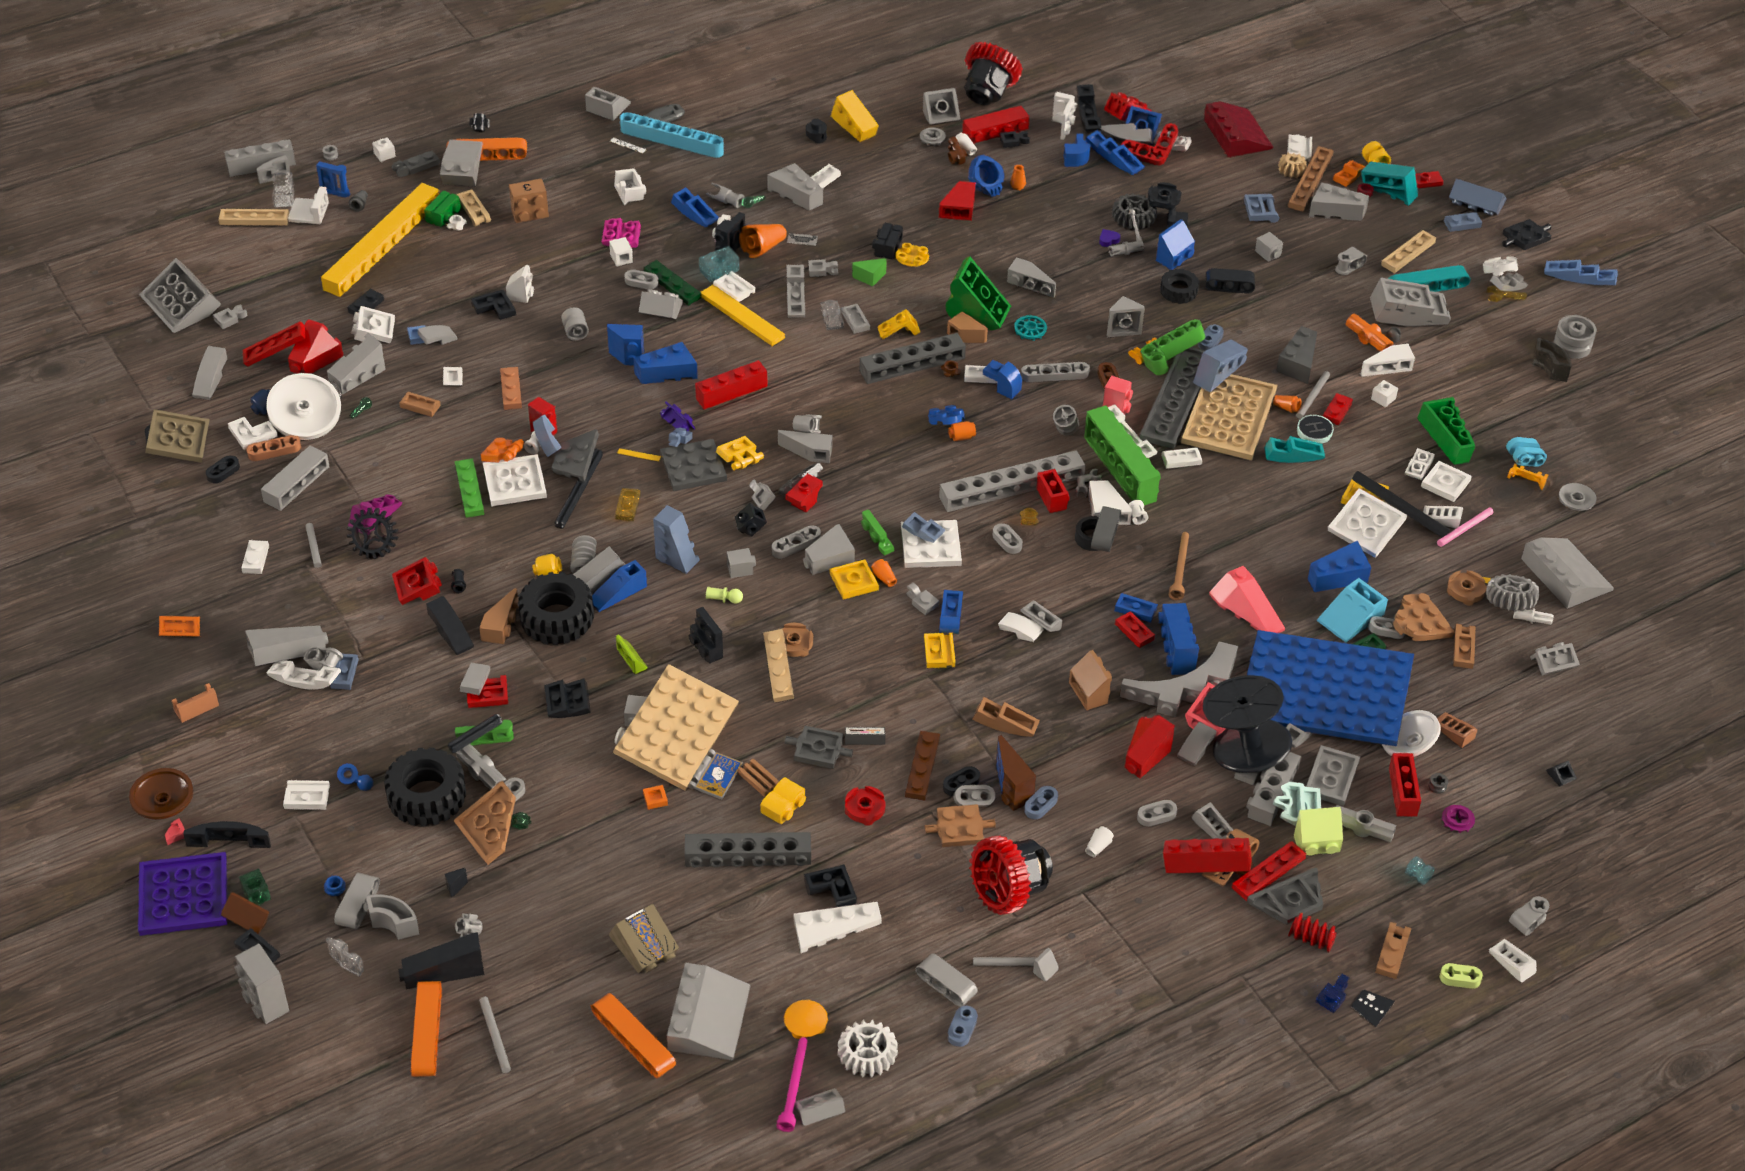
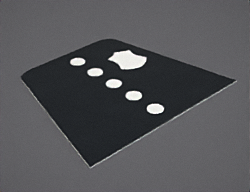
(1372, 1006)

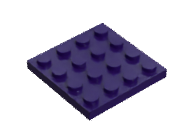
(182, 893)

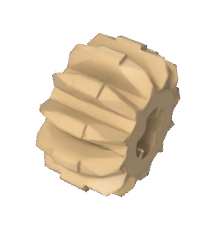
(1292, 165)

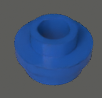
(337, 882)

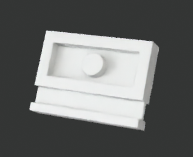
(1300, 145)
(734, 286)
(306, 795)

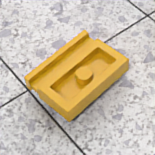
(939, 650)

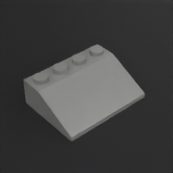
(179, 297)
(1564, 570)
(707, 1013)

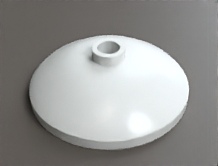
(1417, 733)

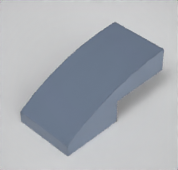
(543, 430)
(921, 528)

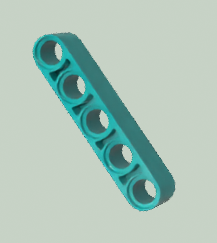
(1437, 279)

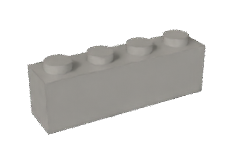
(248, 159)
(295, 478)

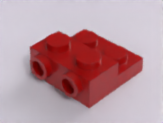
(417, 581)

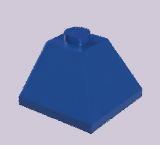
(1144, 119)

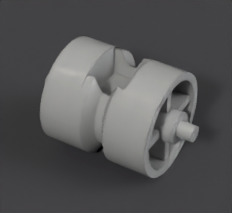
(1066, 419)

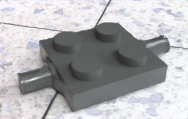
(818, 747)

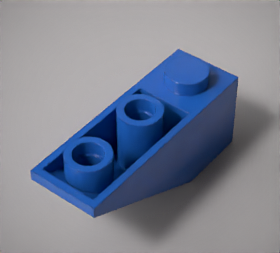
(620, 585)

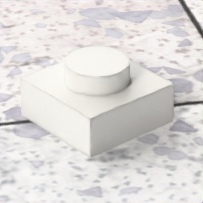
(452, 375)

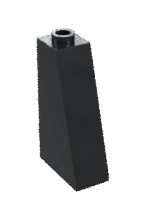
(444, 963)

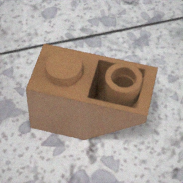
(967, 328)

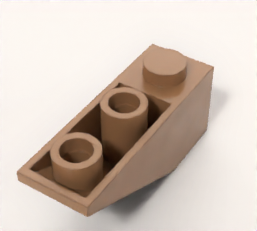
(498, 620)

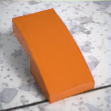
(1349, 174)

